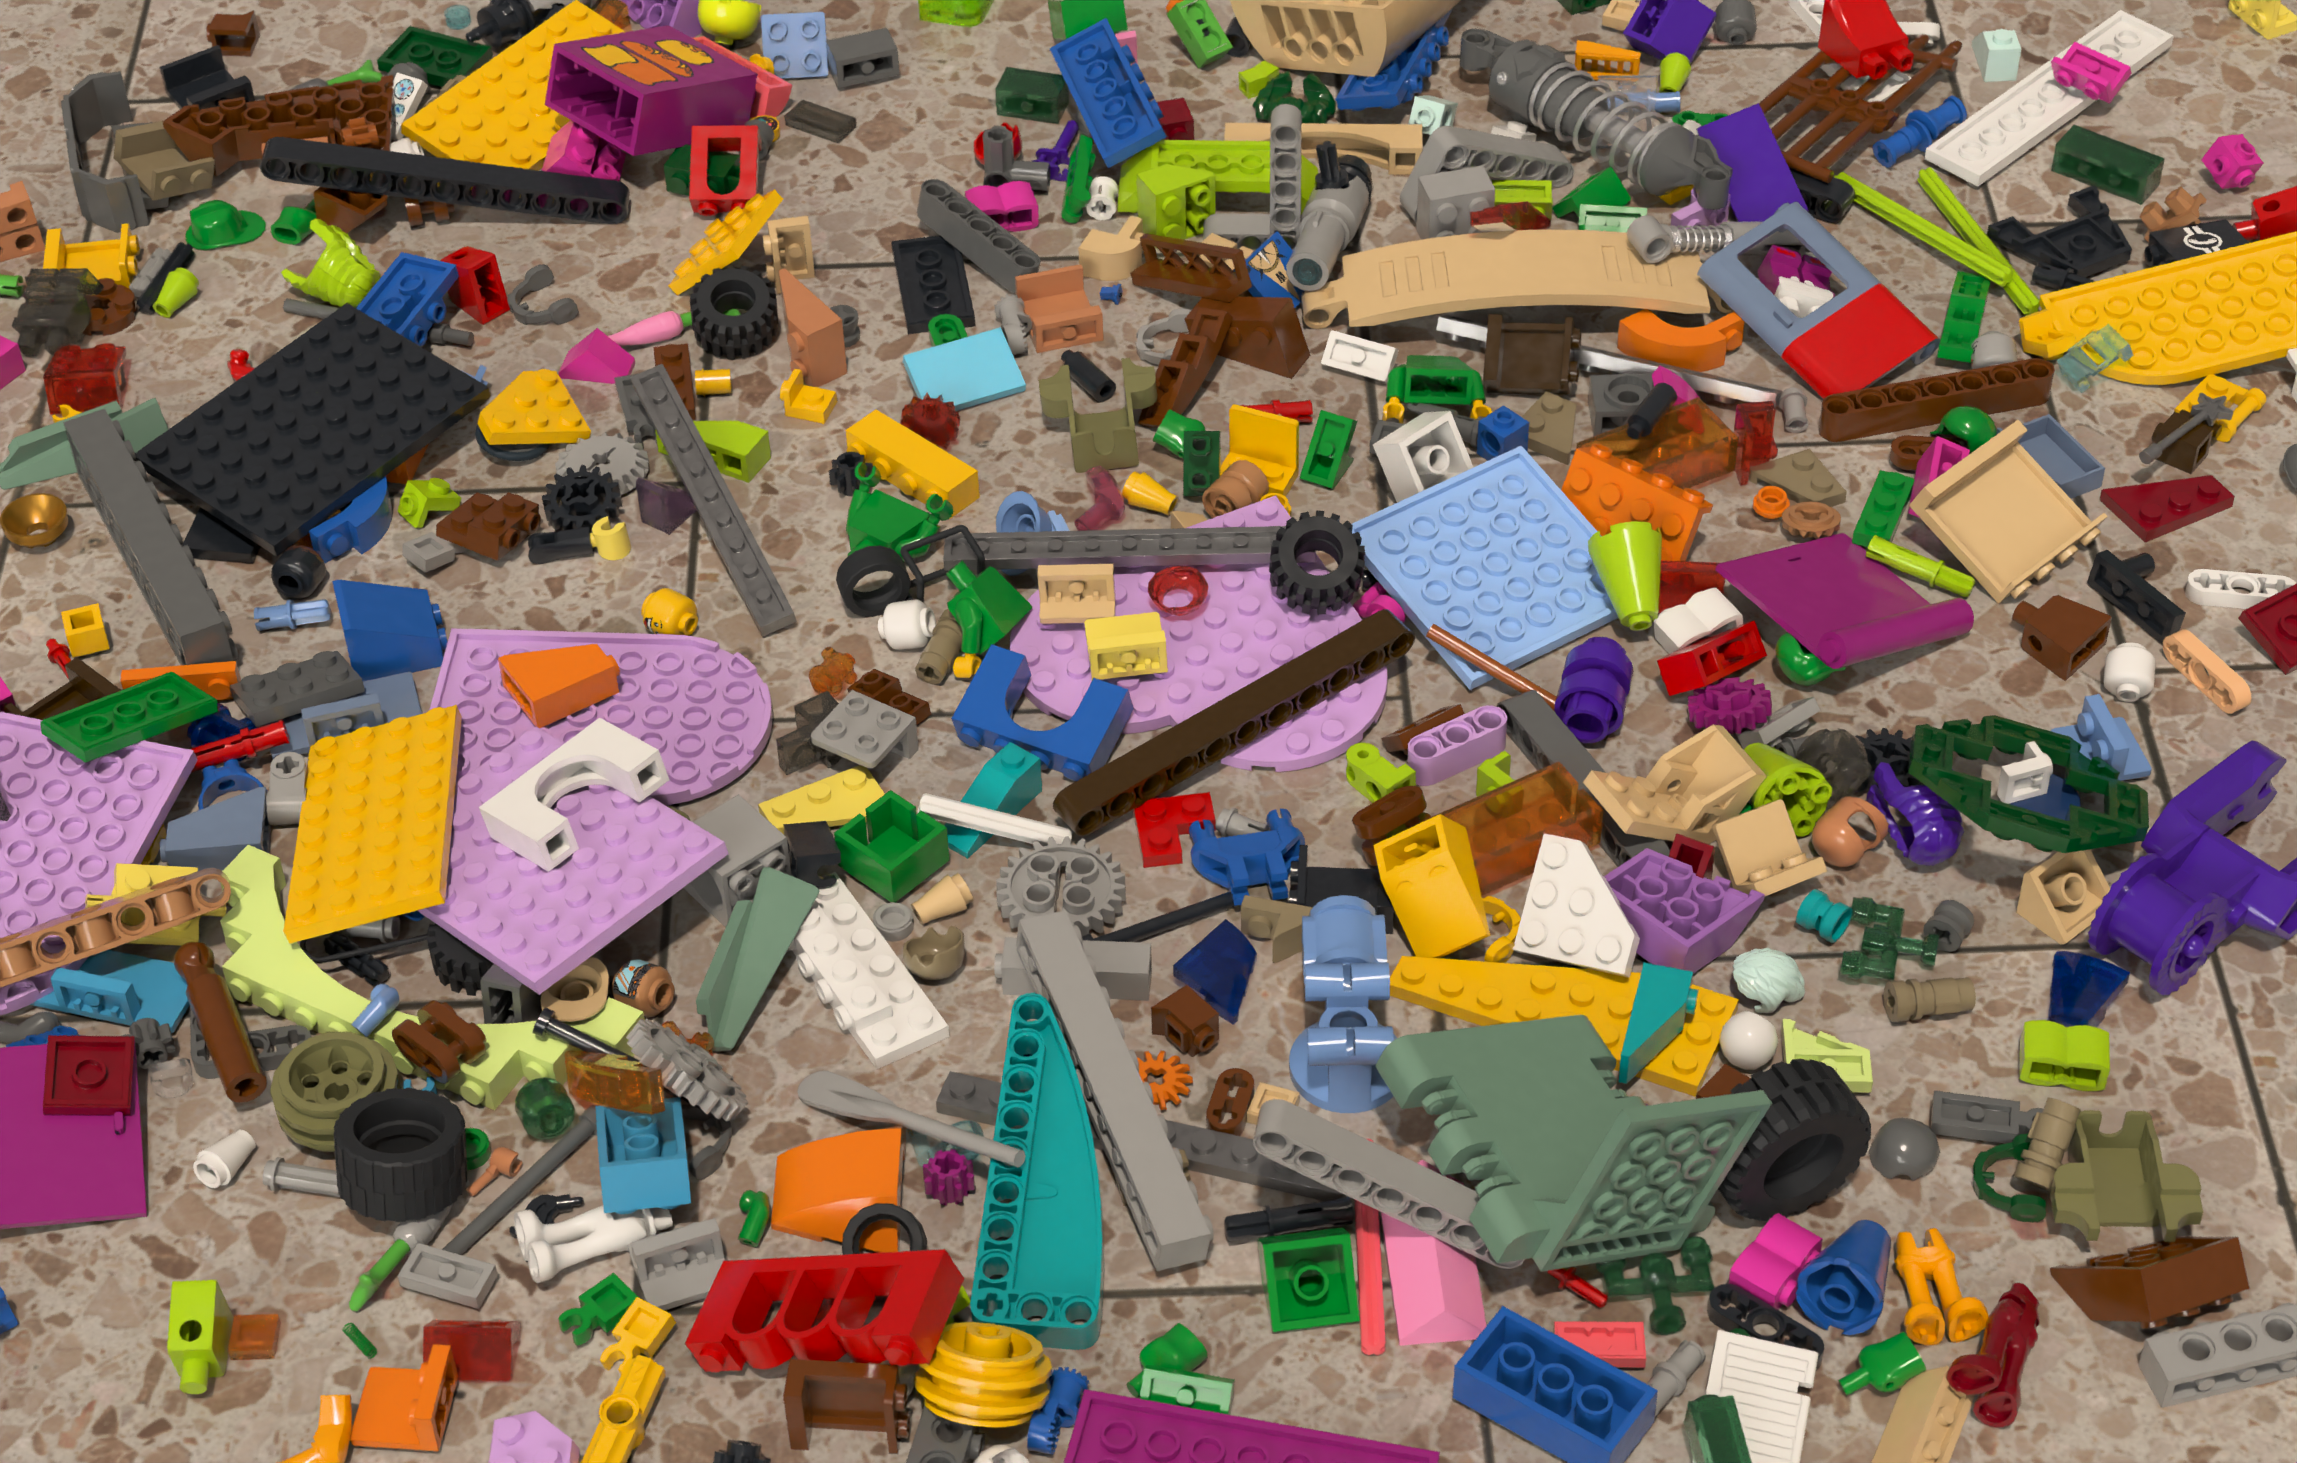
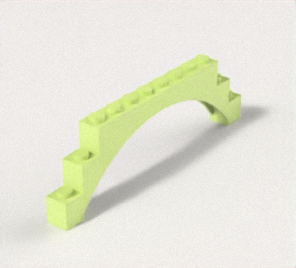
(291, 985)

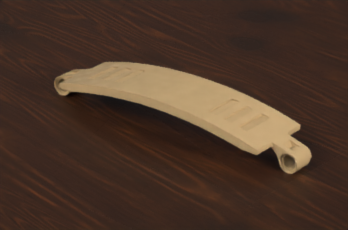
(1507, 272)

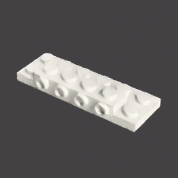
(864, 979)

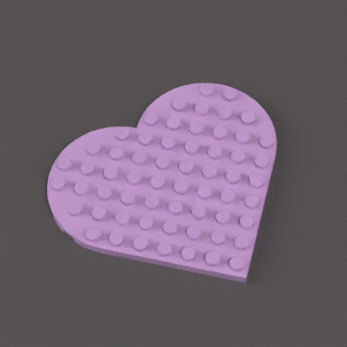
(1211, 654)
(674, 693)
(72, 829)

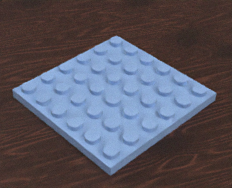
(1491, 562)

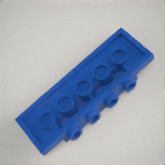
(1400, 78)
(1109, 92)
(410, 295)

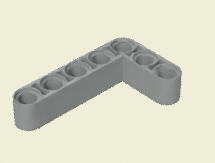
(1501, 156)
(1285, 189)

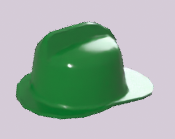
(221, 224)

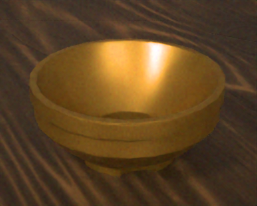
(32, 514)

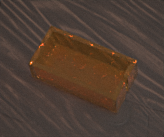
(1685, 445)
(1510, 823)

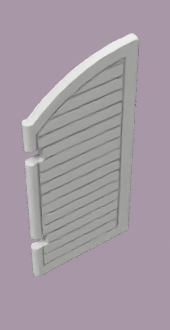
(1765, 1389)

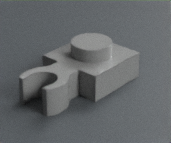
(430, 551)

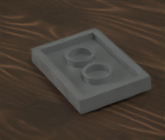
(296, 687)

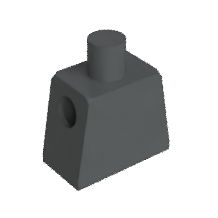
(506, 994)

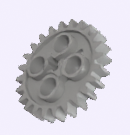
(1090, 892)
(687, 1069)

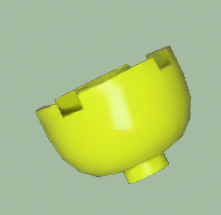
(728, 19)

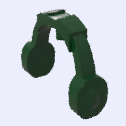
(2021, 1206)

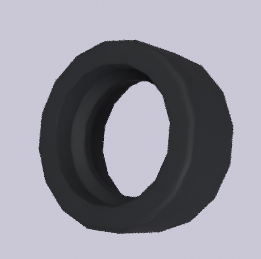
(863, 563)
(883, 1211)

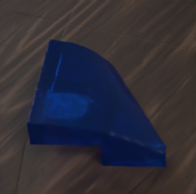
(1219, 969)
(2083, 988)

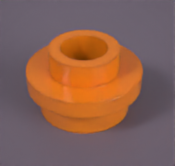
(1770, 502)

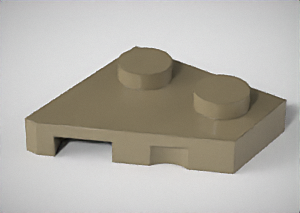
(1551, 427)
(1801, 478)

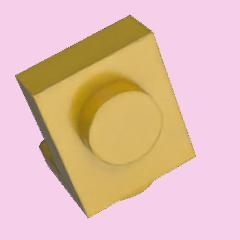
(2040, 337)

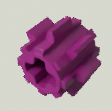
(948, 1177)

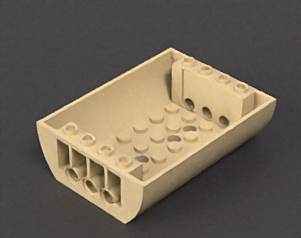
(1336, 34)

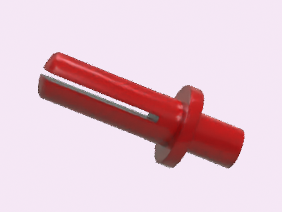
(58, 654)
(1578, 1285)

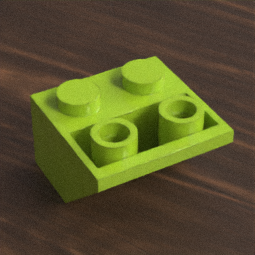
(1175, 200)

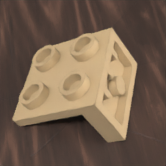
(1764, 850)

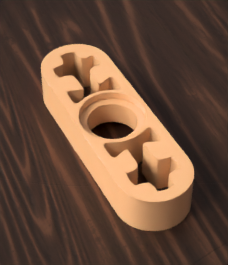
(2222, 684)

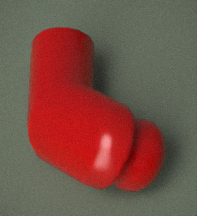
(238, 363)

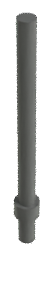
(438, 333)
(525, 1183)

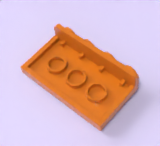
(1621, 492)

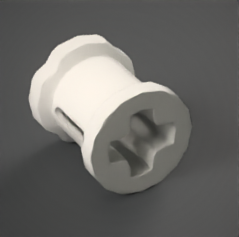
(1105, 197)

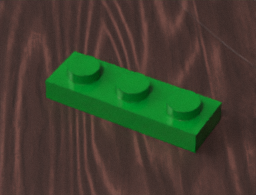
(1883, 508)

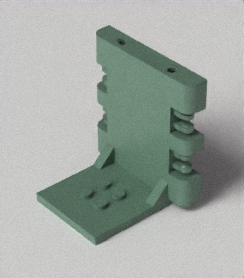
(1561, 1156)

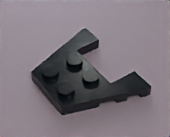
(2082, 244)

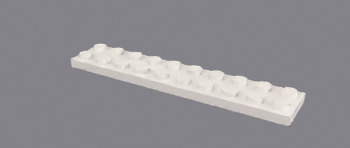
(2039, 104)

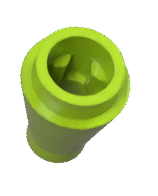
(1673, 72)
(176, 291)

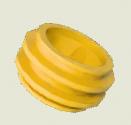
(985, 1375)

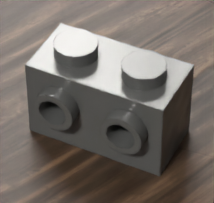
(862, 57)

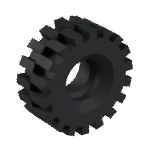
(456, 961)

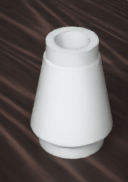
(223, 1159)

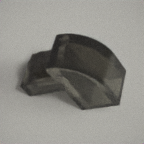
(796, 748)

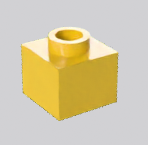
(85, 630)

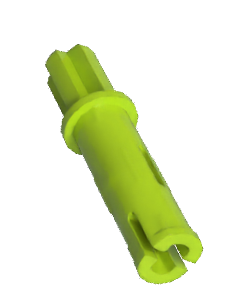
(1919, 566)

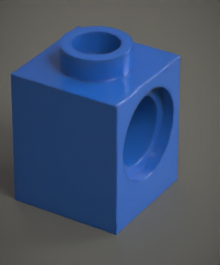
(1501, 433)

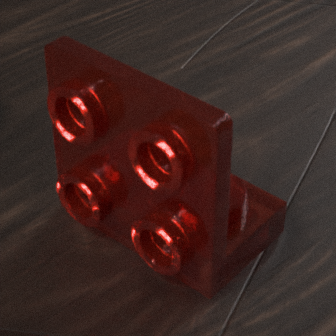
(84, 377)

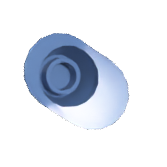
(1021, 514)

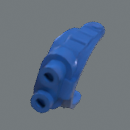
(223, 780)

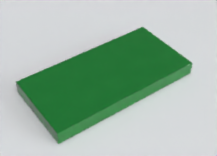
(128, 716)

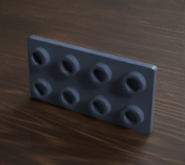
(379, 704)

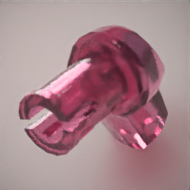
(1108, 500)

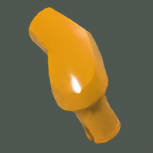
(332, 1434)

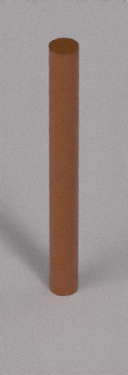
(1487, 663)

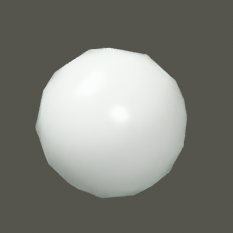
(1748, 1040)

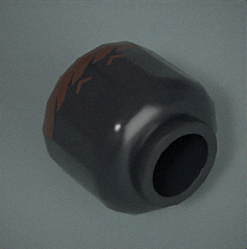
(298, 572)

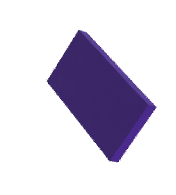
(1760, 173)

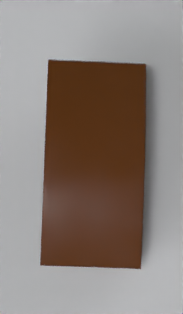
(889, 691)

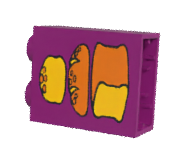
(647, 88)

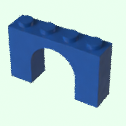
(1072, 748)

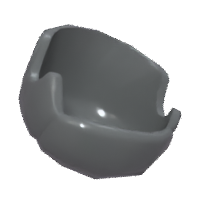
(1904, 1148)

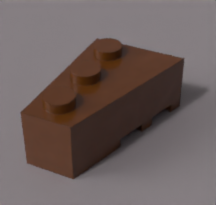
(1261, 334)

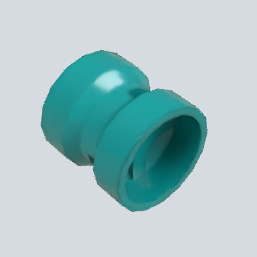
(1824, 915)

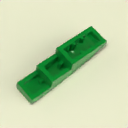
(1964, 316)

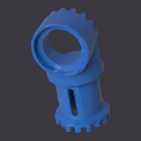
(1058, 1411)

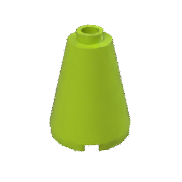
(1630, 570)

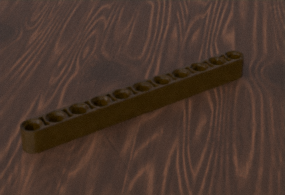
(1232, 722)

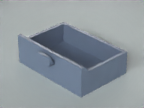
(2061, 456)

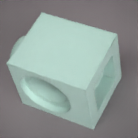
(1432, 113)

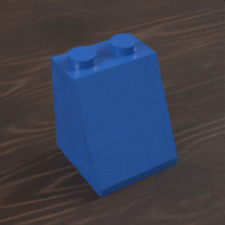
(389, 628)

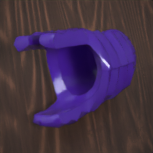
(1935, 822)

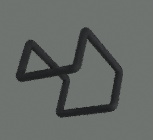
(920, 579)

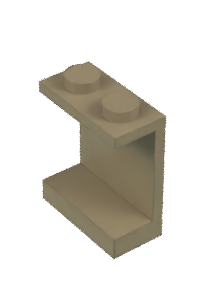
(159, 162)

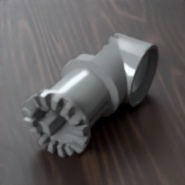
(1014, 322)

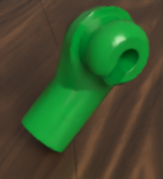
(757, 1210)

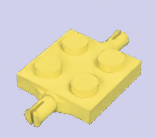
(137, 876)

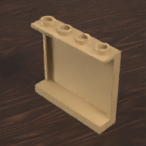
(2004, 516)

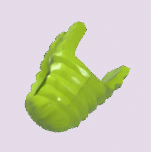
(341, 271)

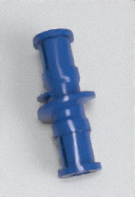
(1919, 131)

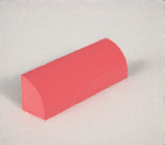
(771, 91)

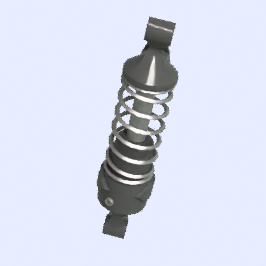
(1553, 95)

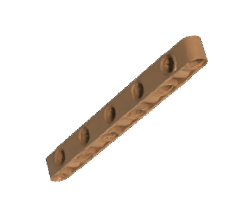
(102, 927)

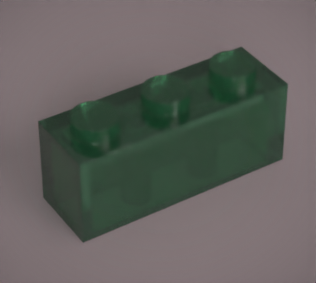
(2107, 164)

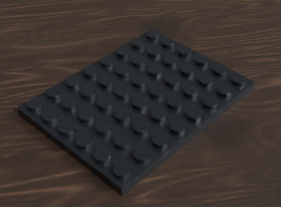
(311, 428)

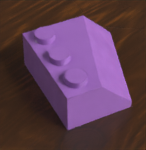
(1677, 914)

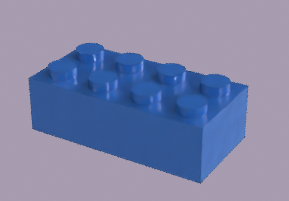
(1553, 1392)

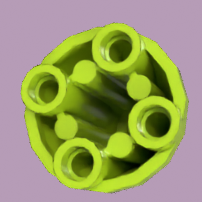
(1794, 782)

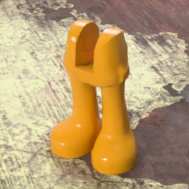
(1923, 1319)

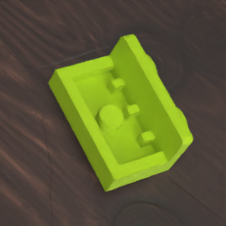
(1534, 191)

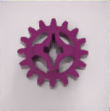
(1730, 705)

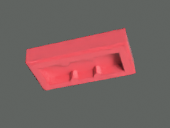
(1613, 1342)

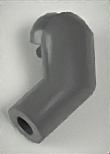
(35, 1025)

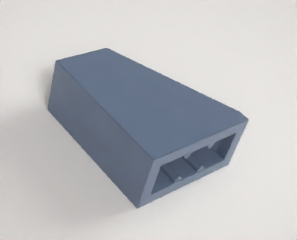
(218, 832)

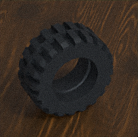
(1801, 1144)

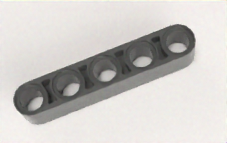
(975, 234)

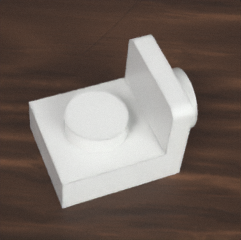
(2027, 777)

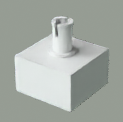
(1422, 454)

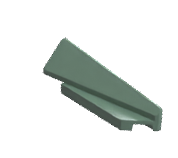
(47, 451)
(751, 953)

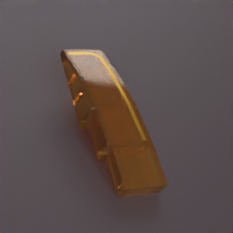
(614, 1082)

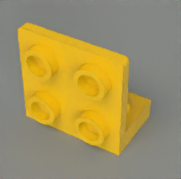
(1267, 442)

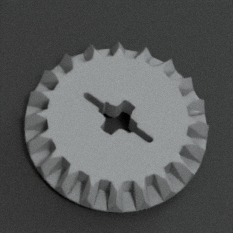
(624, 459)

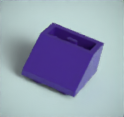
(1669, 27)

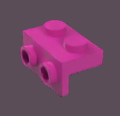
(2090, 72)

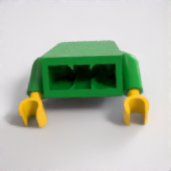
(1434, 382)

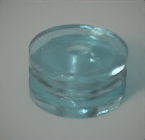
(457, 17)

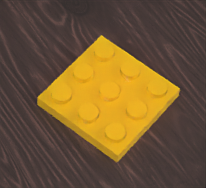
(725, 240)

